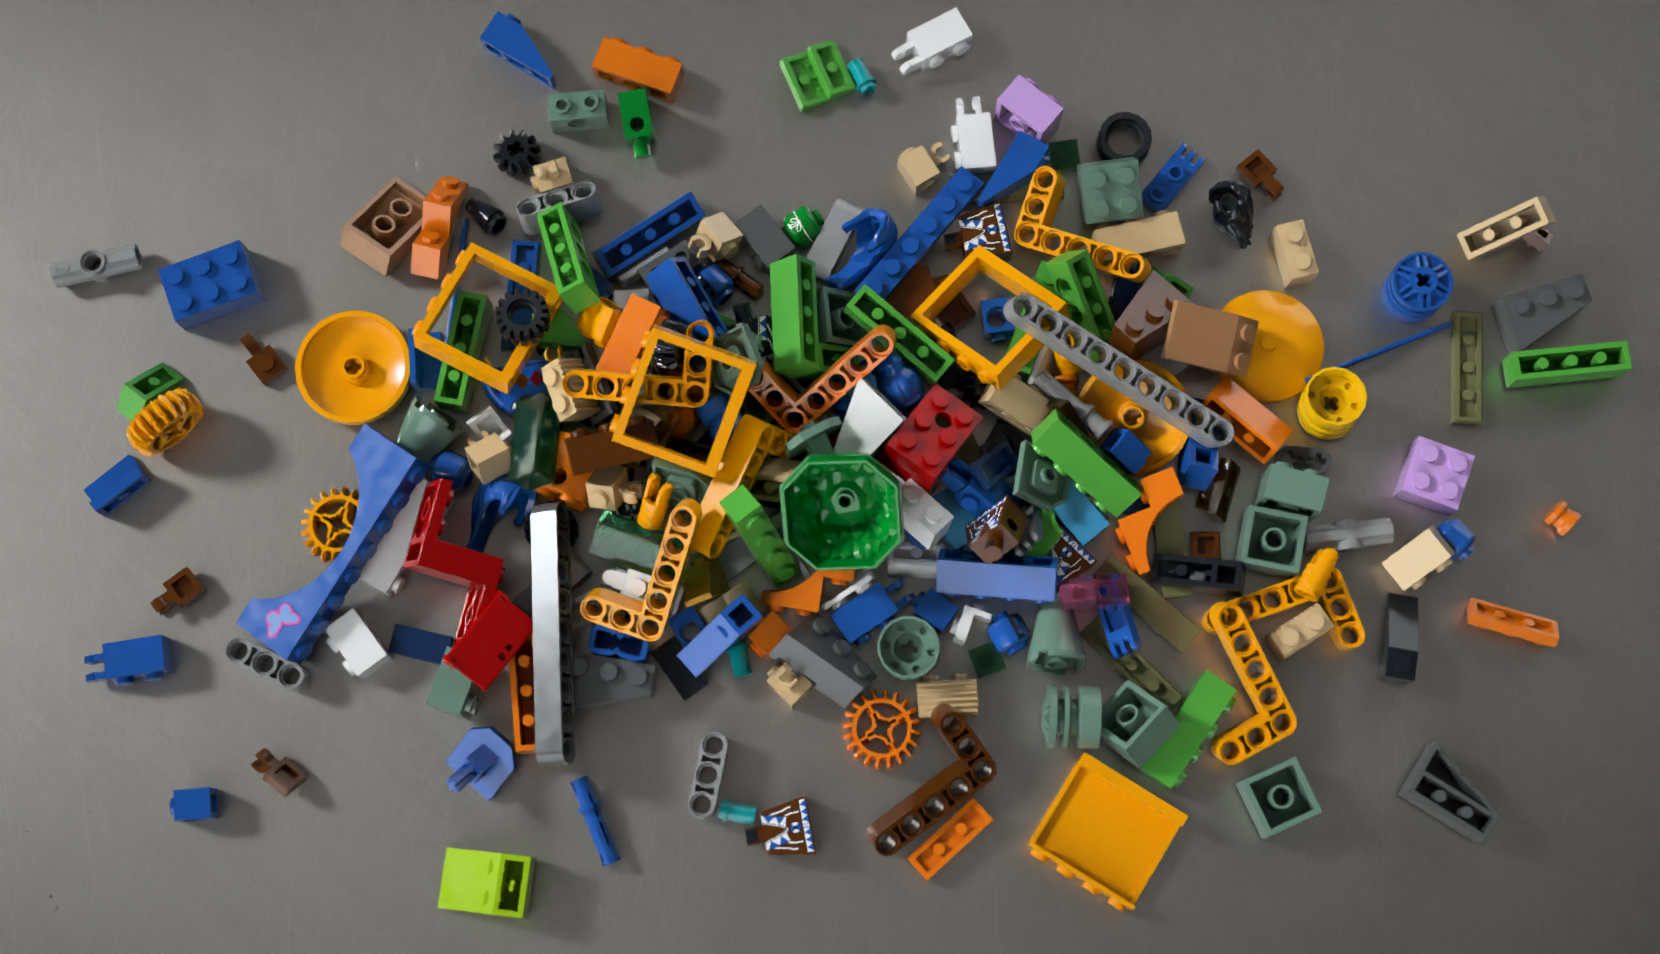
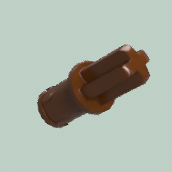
(740, 278)

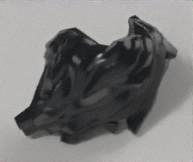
(1233, 210)

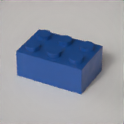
(211, 285)

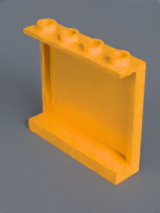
(1106, 832)

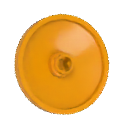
(1285, 345)
(353, 367)
(1156, 434)

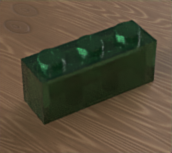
(534, 443)
(628, 543)

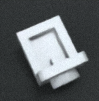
(490, 422)
(961, 626)

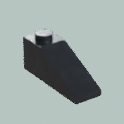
(1199, 574)
(1399, 640)

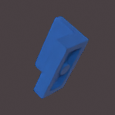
(423, 367)
(117, 485)

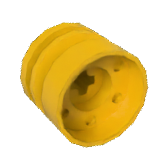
(1335, 388)

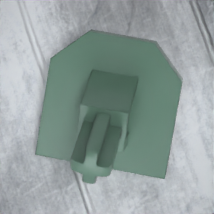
(741, 342)
(814, 438)
(1037, 479)
(685, 481)

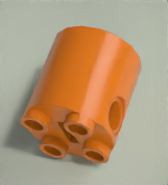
(566, 486)

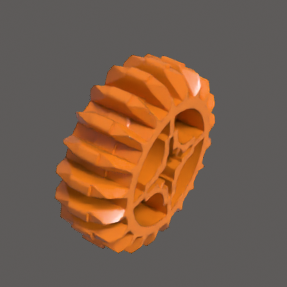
(894, 751)

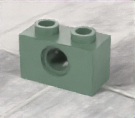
(578, 111)

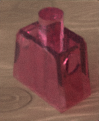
(1082, 593)

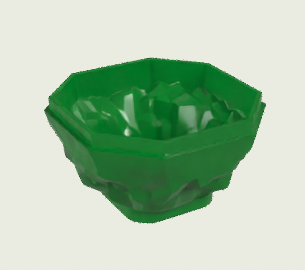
(837, 530)

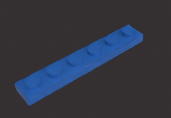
(923, 233)

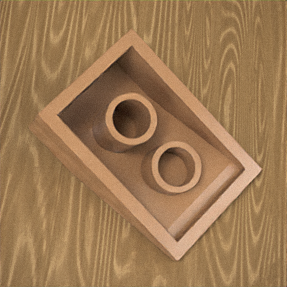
(385, 226)
(1210, 339)

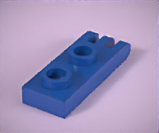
(1170, 180)
(1119, 629)

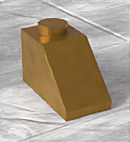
(704, 581)

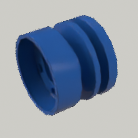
(1406, 299)

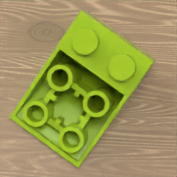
(487, 882)

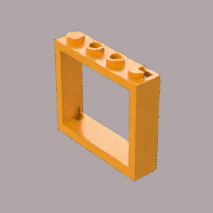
(423, 341)
(965, 357)
(733, 407)

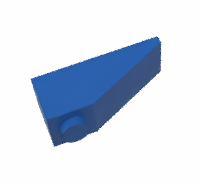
(511, 43)
(1015, 169)
(1196, 462)

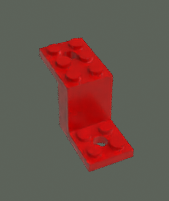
(922, 447)
(450, 561)

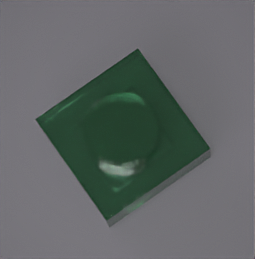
(1064, 155)
(986, 660)

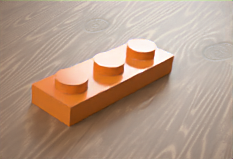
(1512, 622)
(950, 839)

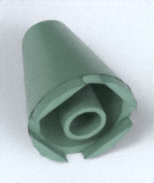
(426, 430)
(1056, 641)

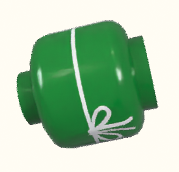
(802, 226)

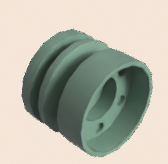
(900, 633)
(1072, 717)

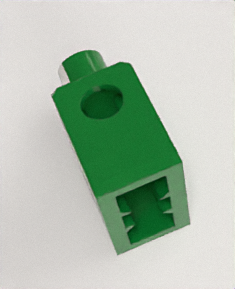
(636, 112)

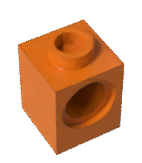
(768, 635)

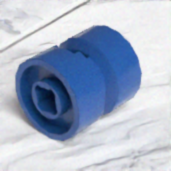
(712, 414)

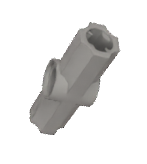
(79, 268)
(1349, 535)

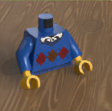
(528, 383)

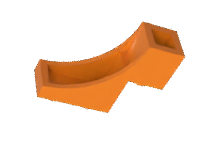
(438, 220)
(1159, 491)
(808, 595)

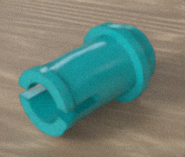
(865, 82)
(740, 659)
(737, 812)

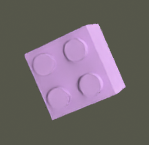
(1028, 110)
(1434, 476)

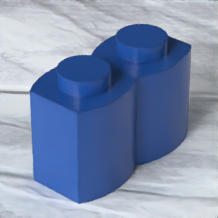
(614, 644)

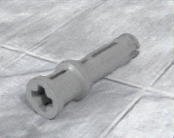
(1089, 417)

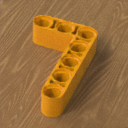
(1069, 242)
(651, 382)
(738, 466)
(659, 582)
(1287, 600)
(1254, 686)

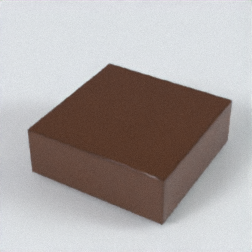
(1205, 544)

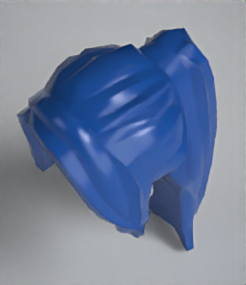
(874, 239)
(898, 382)
(494, 501)

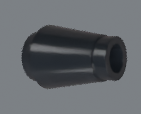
(488, 217)

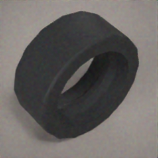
(1129, 120)

